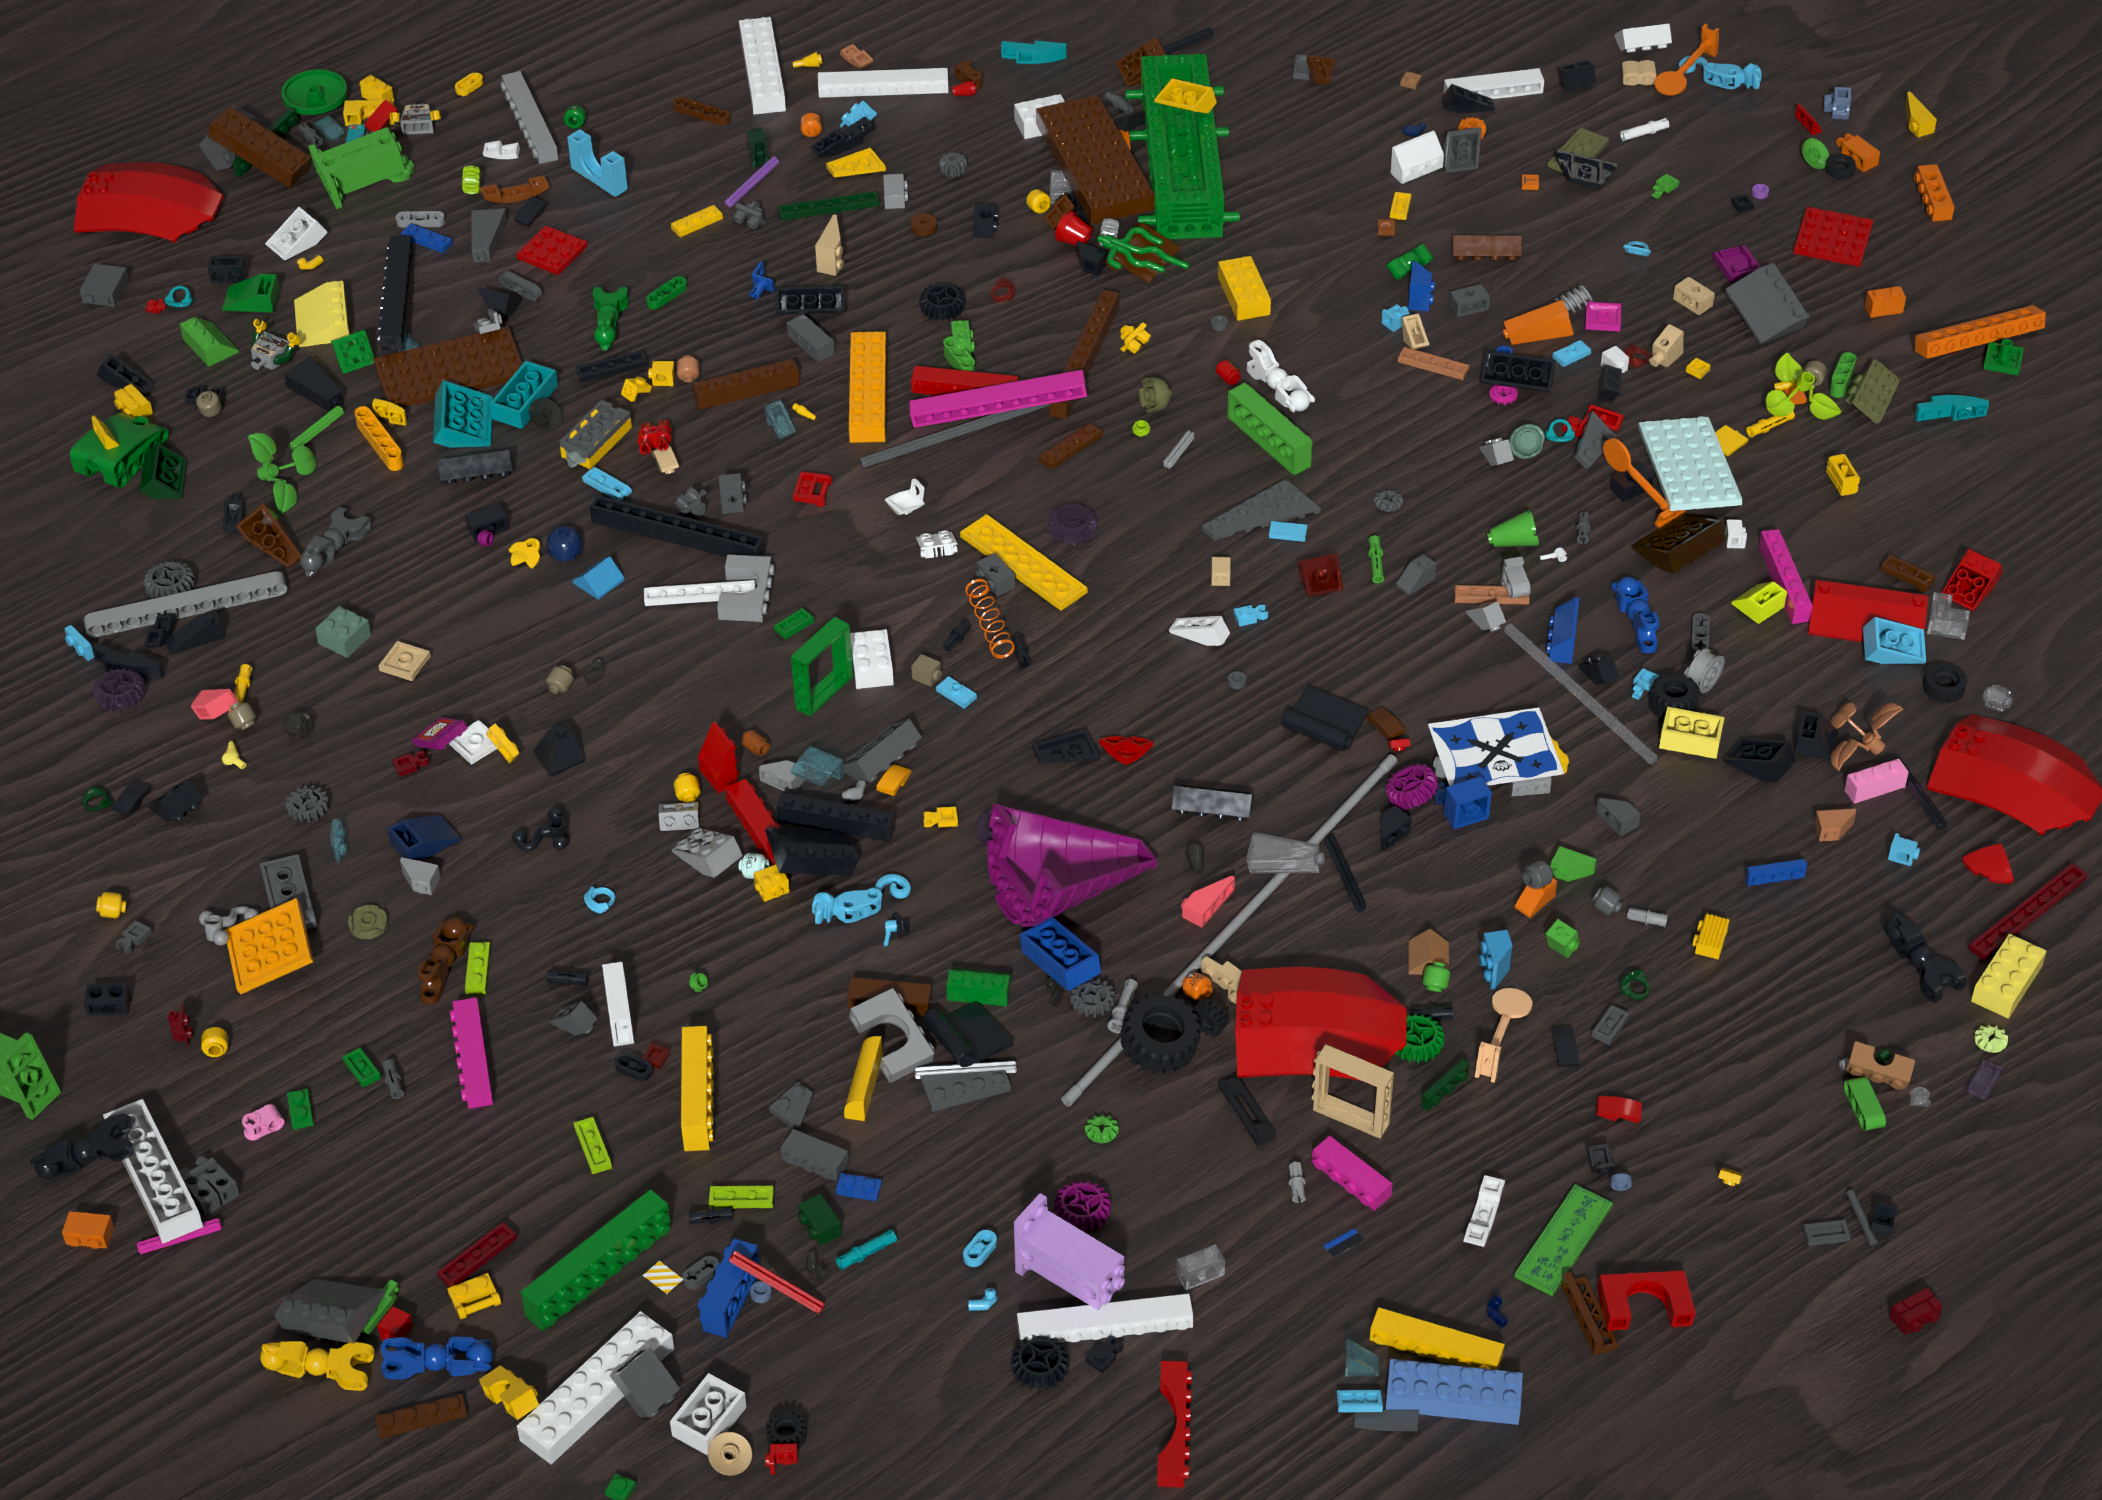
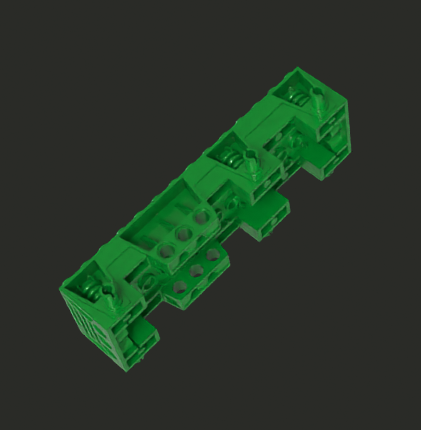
(1190, 204)

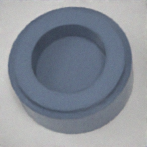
(1620, 1182)
(760, 1292)

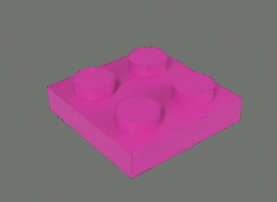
(1603, 316)

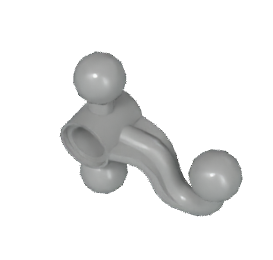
(216, 925)

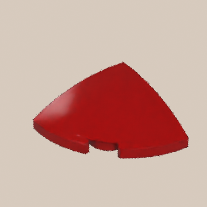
(1126, 749)
(1991, 863)

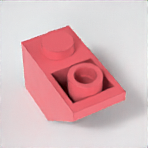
(213, 703)

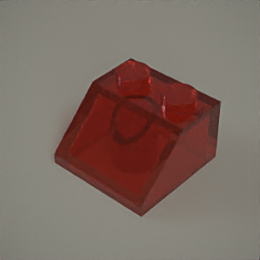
(1320, 575)

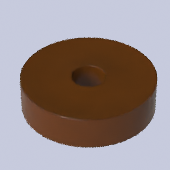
(923, 224)

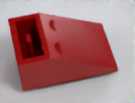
(1973, 580)
(718, 759)

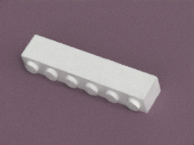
(1502, 84)

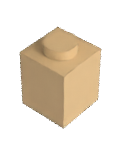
(1220, 571)

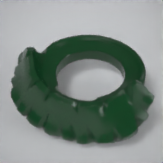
(93, 791)
(1625, 987)

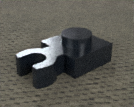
(1104, 1356)

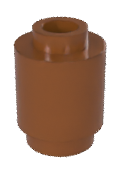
(755, 743)

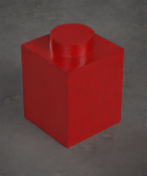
(395, 1324)

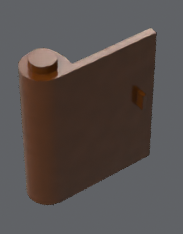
(1138, 240)

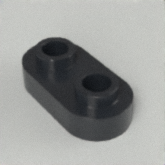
(634, 1067)

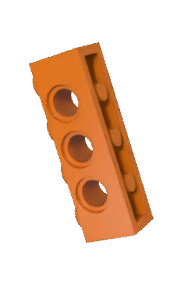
(1934, 192)

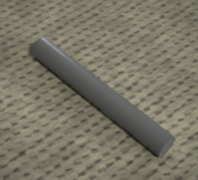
(1861, 1217)

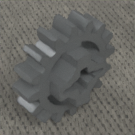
(307, 803)
(1093, 997)

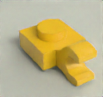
(943, 816)

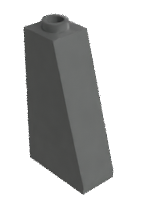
(486, 232)

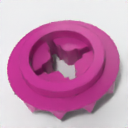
(1509, 392)

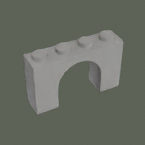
(753, 604)
(890, 1009)

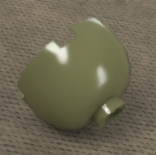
(1154, 394)

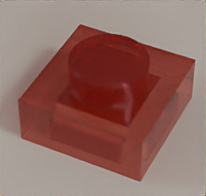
(656, 1055)

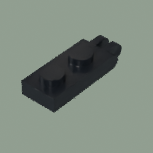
(232, 513)

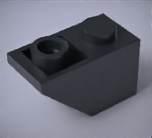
(1091, 258)
(1599, 669)
(1393, 827)

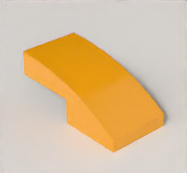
(893, 779)

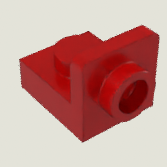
(1577, 425)
(781, 1454)

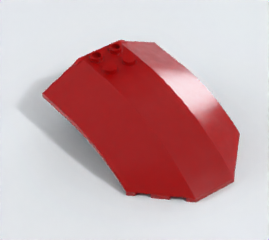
(145, 200)
(2016, 774)
(1297, 1010)

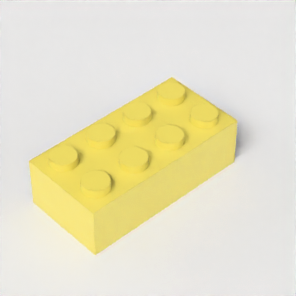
(2008, 976)

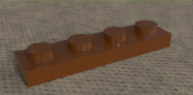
(1070, 445)
(421, 1416)

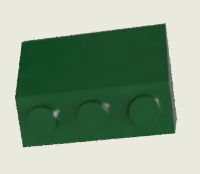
(162, 473)

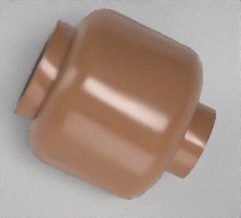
(688, 368)

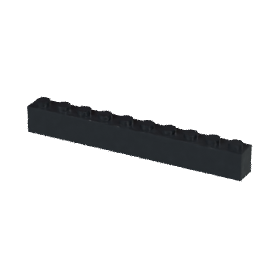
(395, 293)
(674, 528)

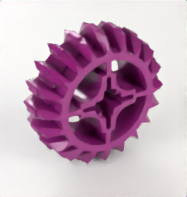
(1412, 786)
(1081, 1197)

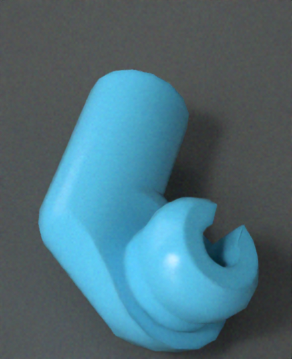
(985, 1303)

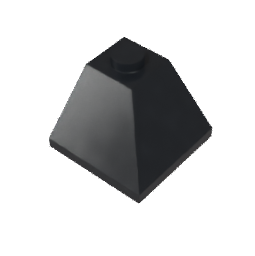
(500, 302)
(559, 750)

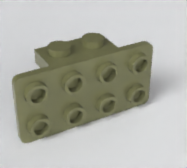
(1873, 390)

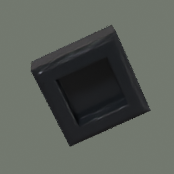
(1742, 203)

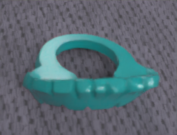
(185, 302)
(1569, 435)

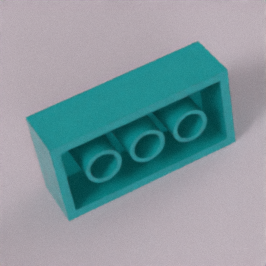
(522, 389)

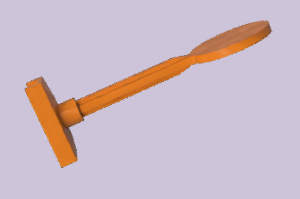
(1674, 82)
(1619, 458)

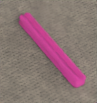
(155, 1243)

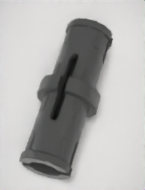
(1119, 102)
(310, 134)
(1583, 527)
(392, 1079)

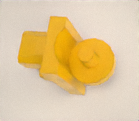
(1132, 336)

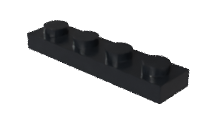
(611, 366)

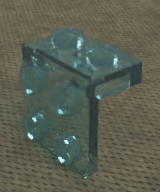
(818, 766)

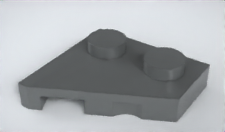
(793, 1106)

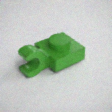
(1665, 183)

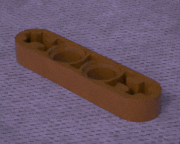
(717, 116)

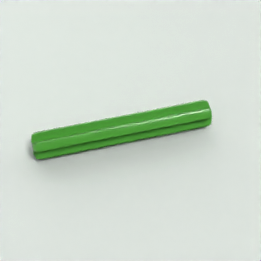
(317, 427)

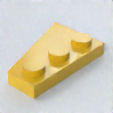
(857, 163)

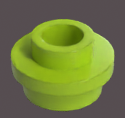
(1141, 428)

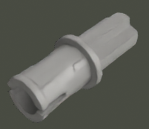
(1647, 917)
(1297, 1182)

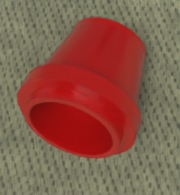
(1072, 229)

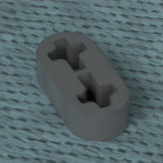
(700, 1272)

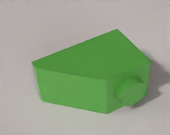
(1572, 865)

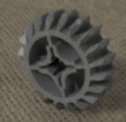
(169, 579)

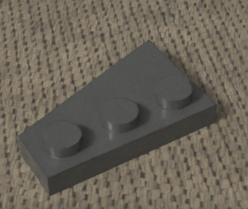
(1592, 441)

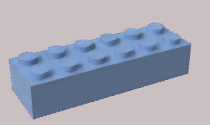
(1455, 1391)

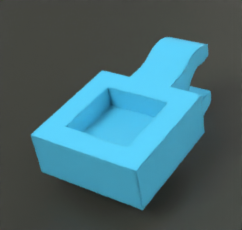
(1642, 682)

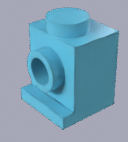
(1393, 317)
(1903, 850)

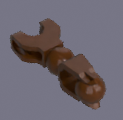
(442, 956)

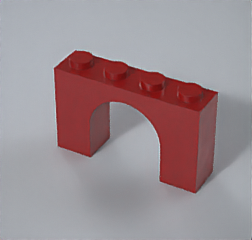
(1668, 1286)

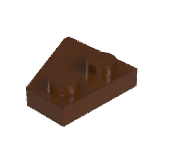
(1321, 68)

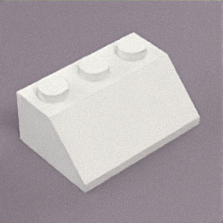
(1644, 38)
(1416, 157)

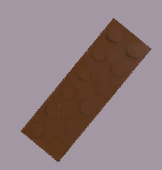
(259, 146)

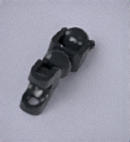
(1933, 970)
(67, 1158)

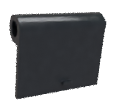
(1325, 719)
(967, 1033)

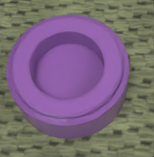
(1760, 191)

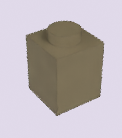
(926, 670)

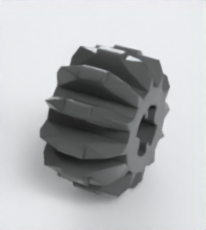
(953, 164)

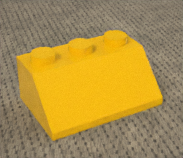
(1187, 96)

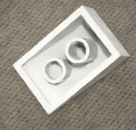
(296, 235)

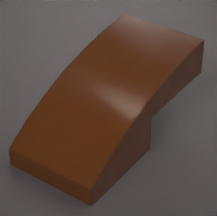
(1062, 206)
(1386, 723)

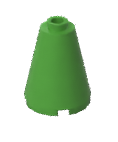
(1515, 532)

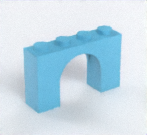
(608, 176)

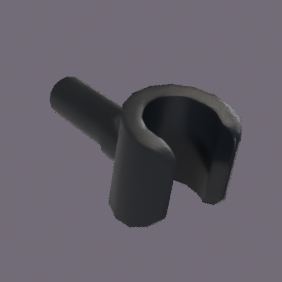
(902, 925)

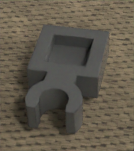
(134, 934)

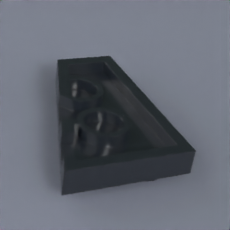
(1067, 748)

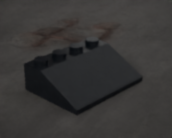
(812, 851)

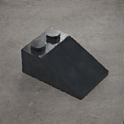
(1761, 758)

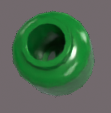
(575, 116)

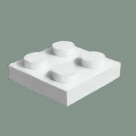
(473, 743)

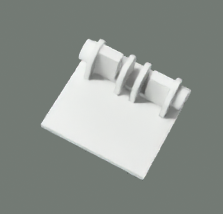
(942, 539)

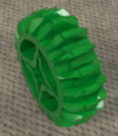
(1419, 1033)

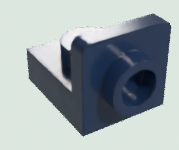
(1439, 797)

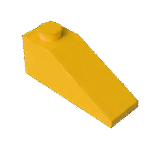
(1919, 119)

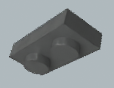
(1610, 1025)

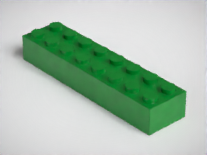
(596, 1260)

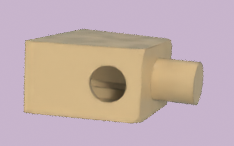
(1667, 347)

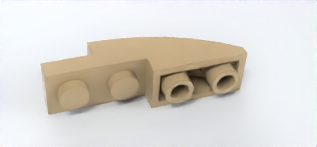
(1225, 975)

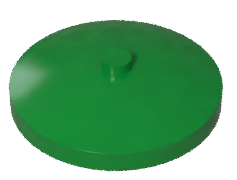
(314, 91)

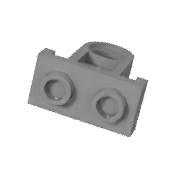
(1515, 578)

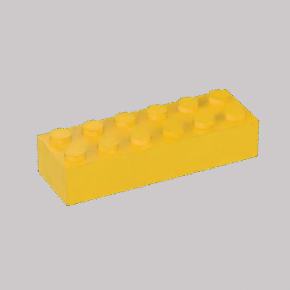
(697, 1088)

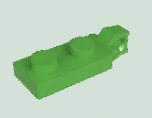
(387, 1301)

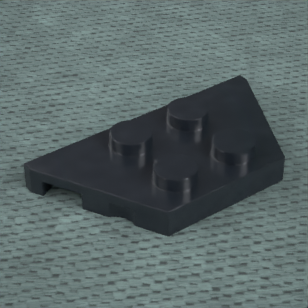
(1584, 169)

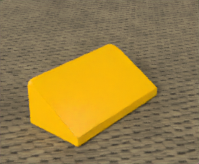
(104, 434)

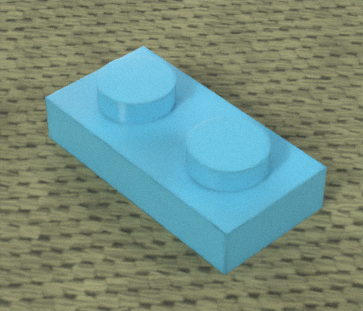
(80, 644)

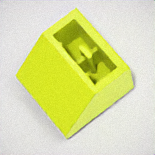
(1761, 601)

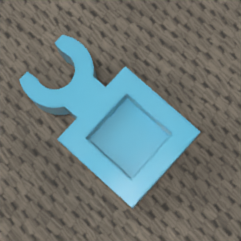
(1247, 615)

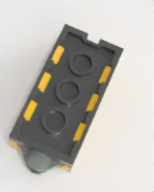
(595, 434)

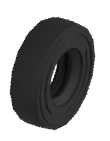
(1842, 159)

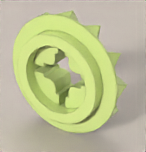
(1997, 1044)

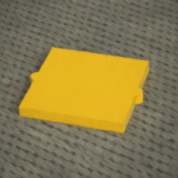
(1730, 439)

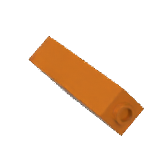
(1540, 324)

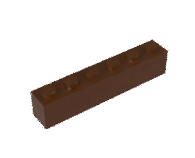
(745, 384)

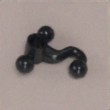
(554, 829)

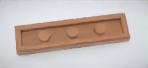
(1433, 363)
(1486, 594)

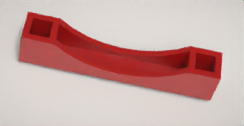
(1171, 1460)

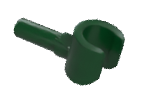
(1883, 1057)

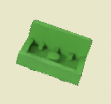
(962, 335)

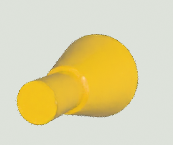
(812, 60)

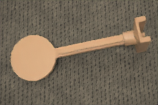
(1509, 1004)

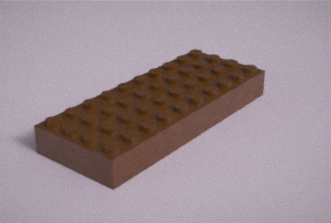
(1095, 159)

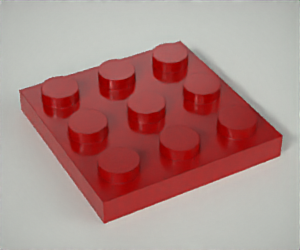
(552, 250)

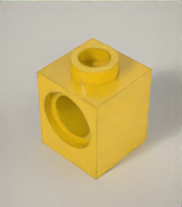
(662, 373)

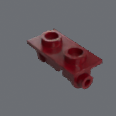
(180, 1027)

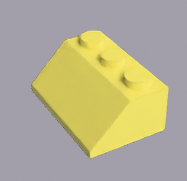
(1691, 732)

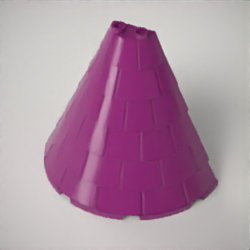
(1055, 864)

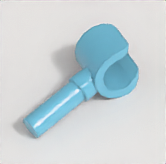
(890, 926)

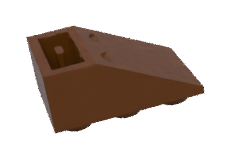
(1131, 64)

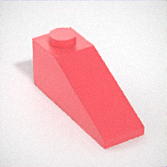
(1206, 901)

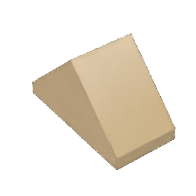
(1414, 332)

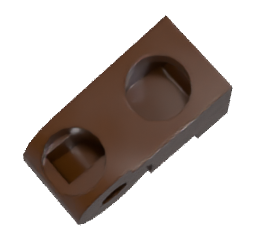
(968, 73)

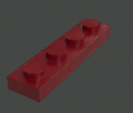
(477, 1255)

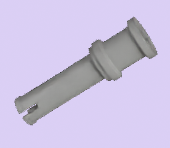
(1124, 1003)

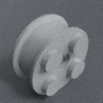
(1705, 669)

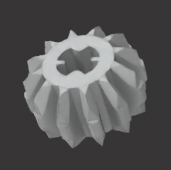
(1110, 227)

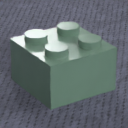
(343, 631)

